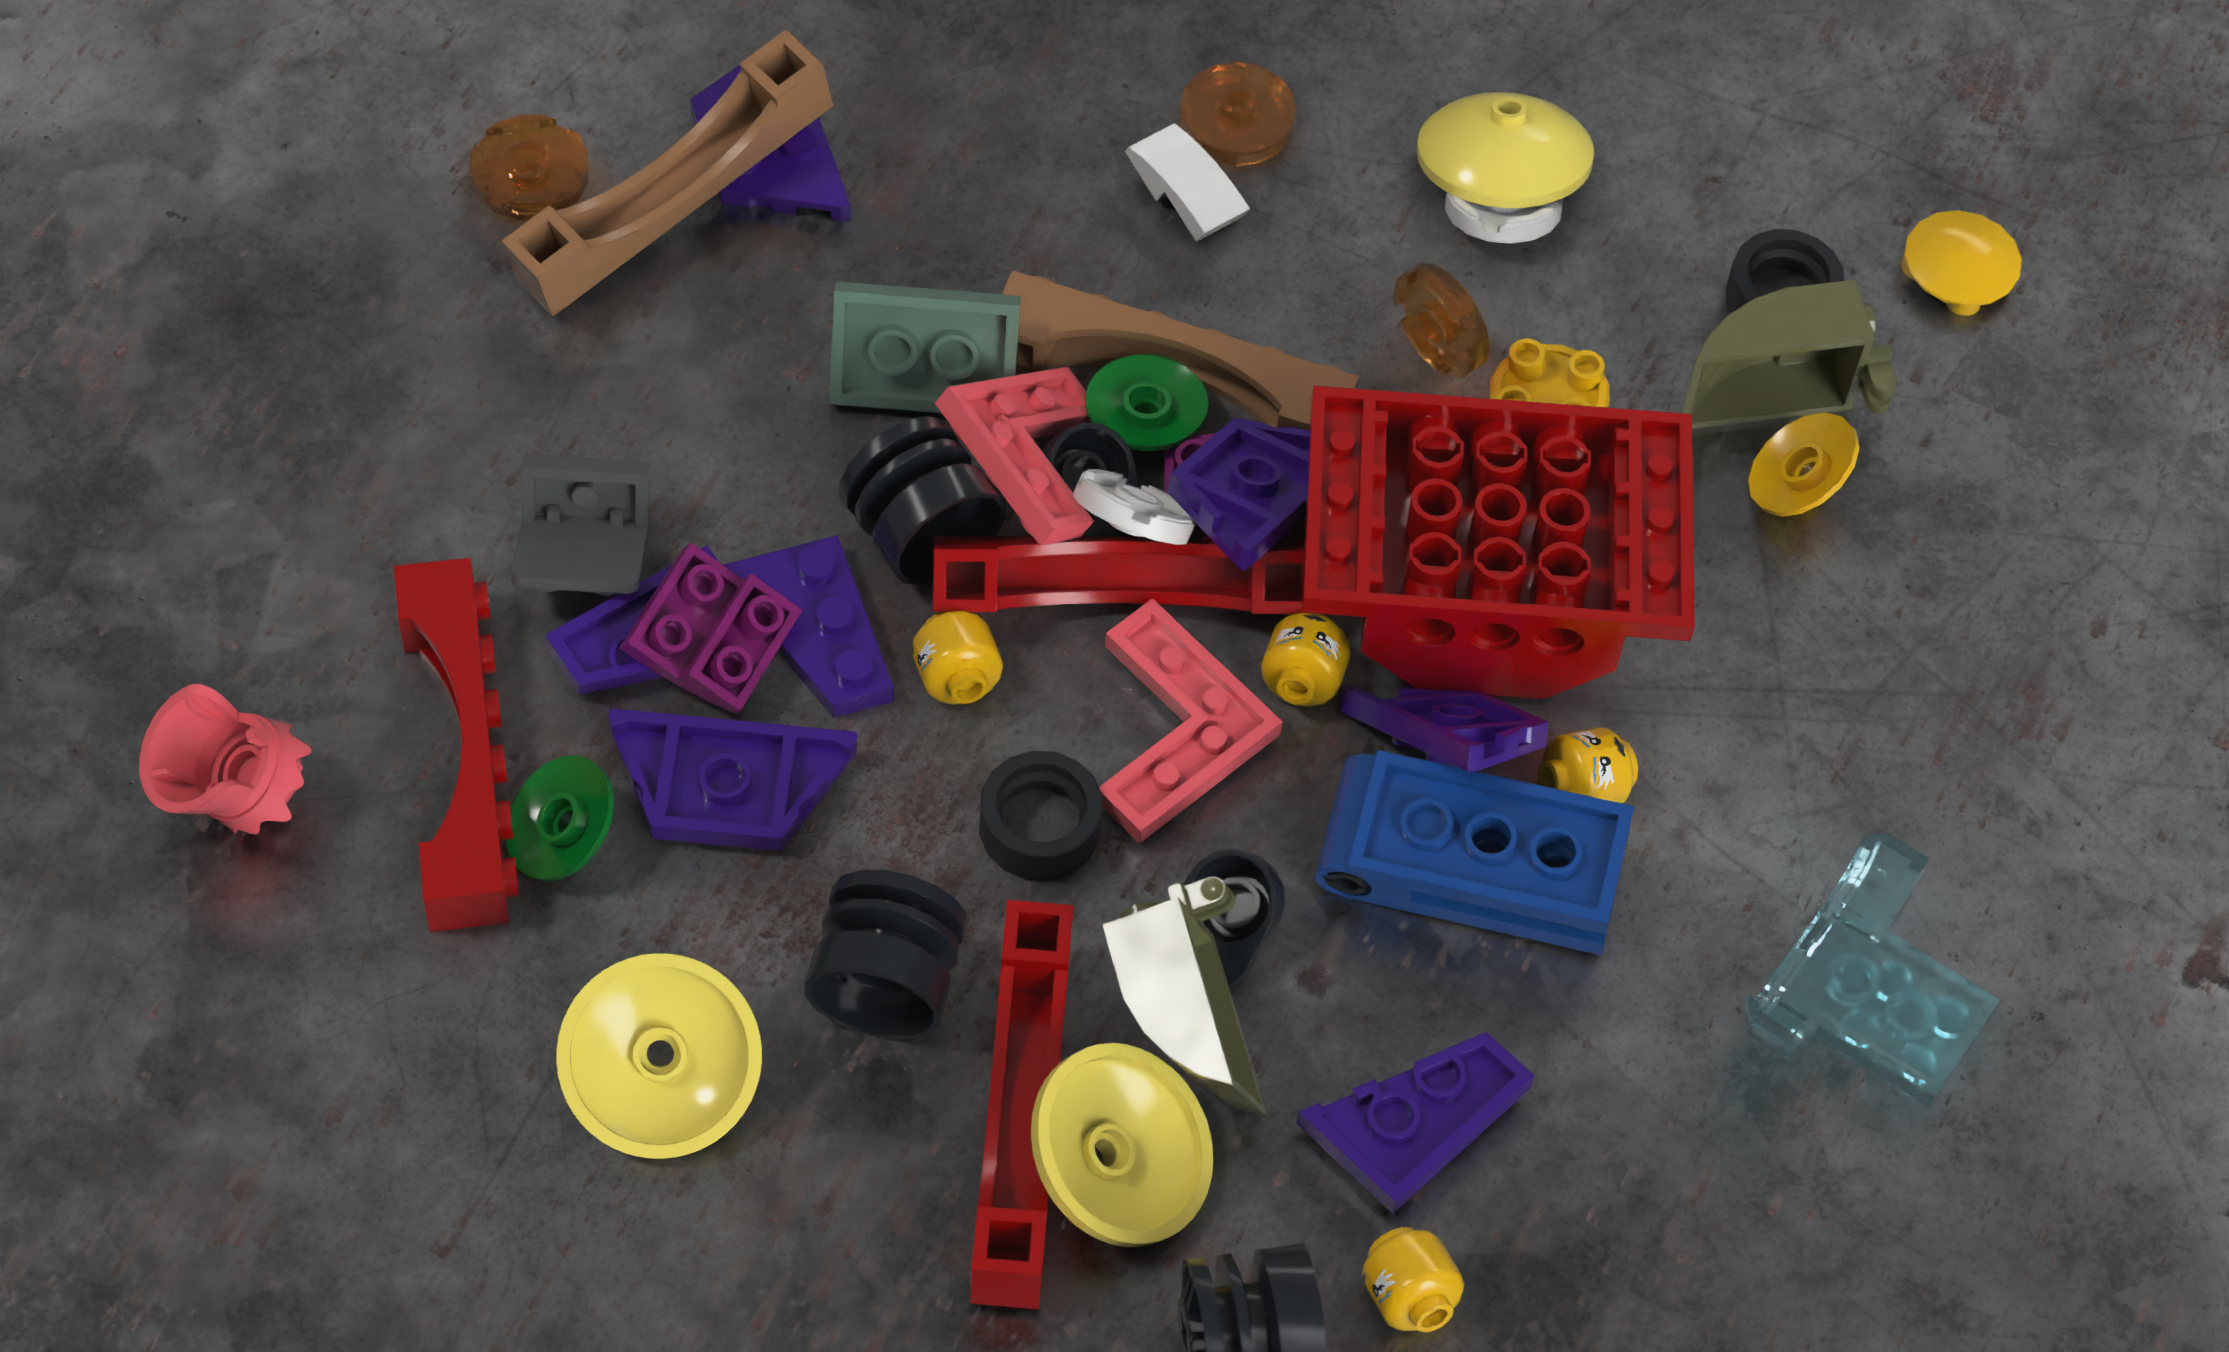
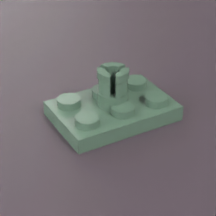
(912, 343)

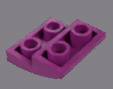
(711, 629)

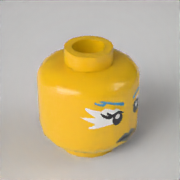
(955, 655)
(1306, 656)
(1590, 764)
(1411, 1279)

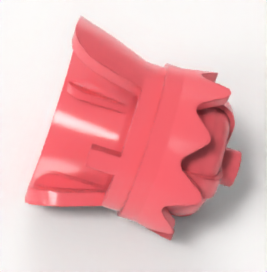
(220, 761)

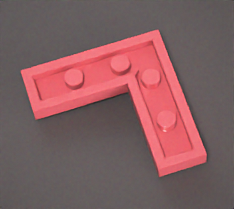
(998, 427)
(1218, 732)

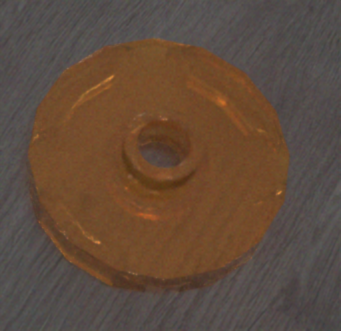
(1242, 134)
(522, 146)
(1442, 320)

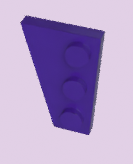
(832, 637)
(590, 643)
(1416, 1122)

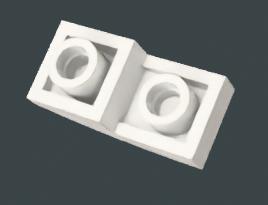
(1191, 179)

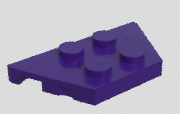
(789, 177)
(1245, 487)
(1449, 724)
(727, 776)

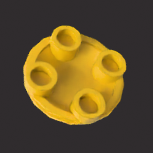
(1962, 260)
(1551, 375)

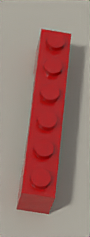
(1018, 572)
(463, 864)
(1026, 1049)

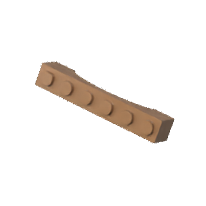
(576, 247)
(1082, 328)

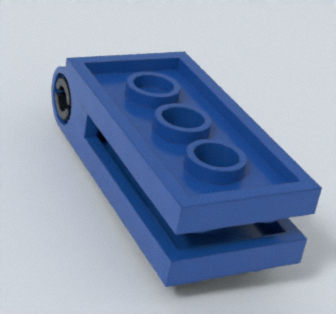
(1417, 835)

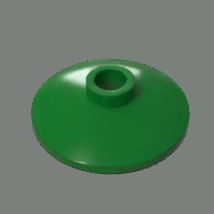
(1148, 401)
(560, 818)

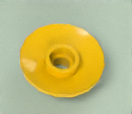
(1803, 464)

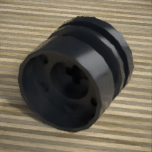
(915, 487)
(885, 954)
(1269, 1314)

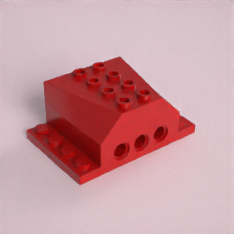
(1498, 535)

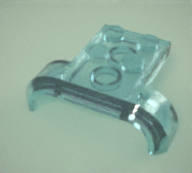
(1869, 987)

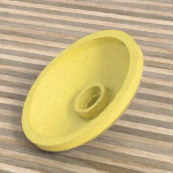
(1505, 150)
(649, 1106)
(1149, 1141)

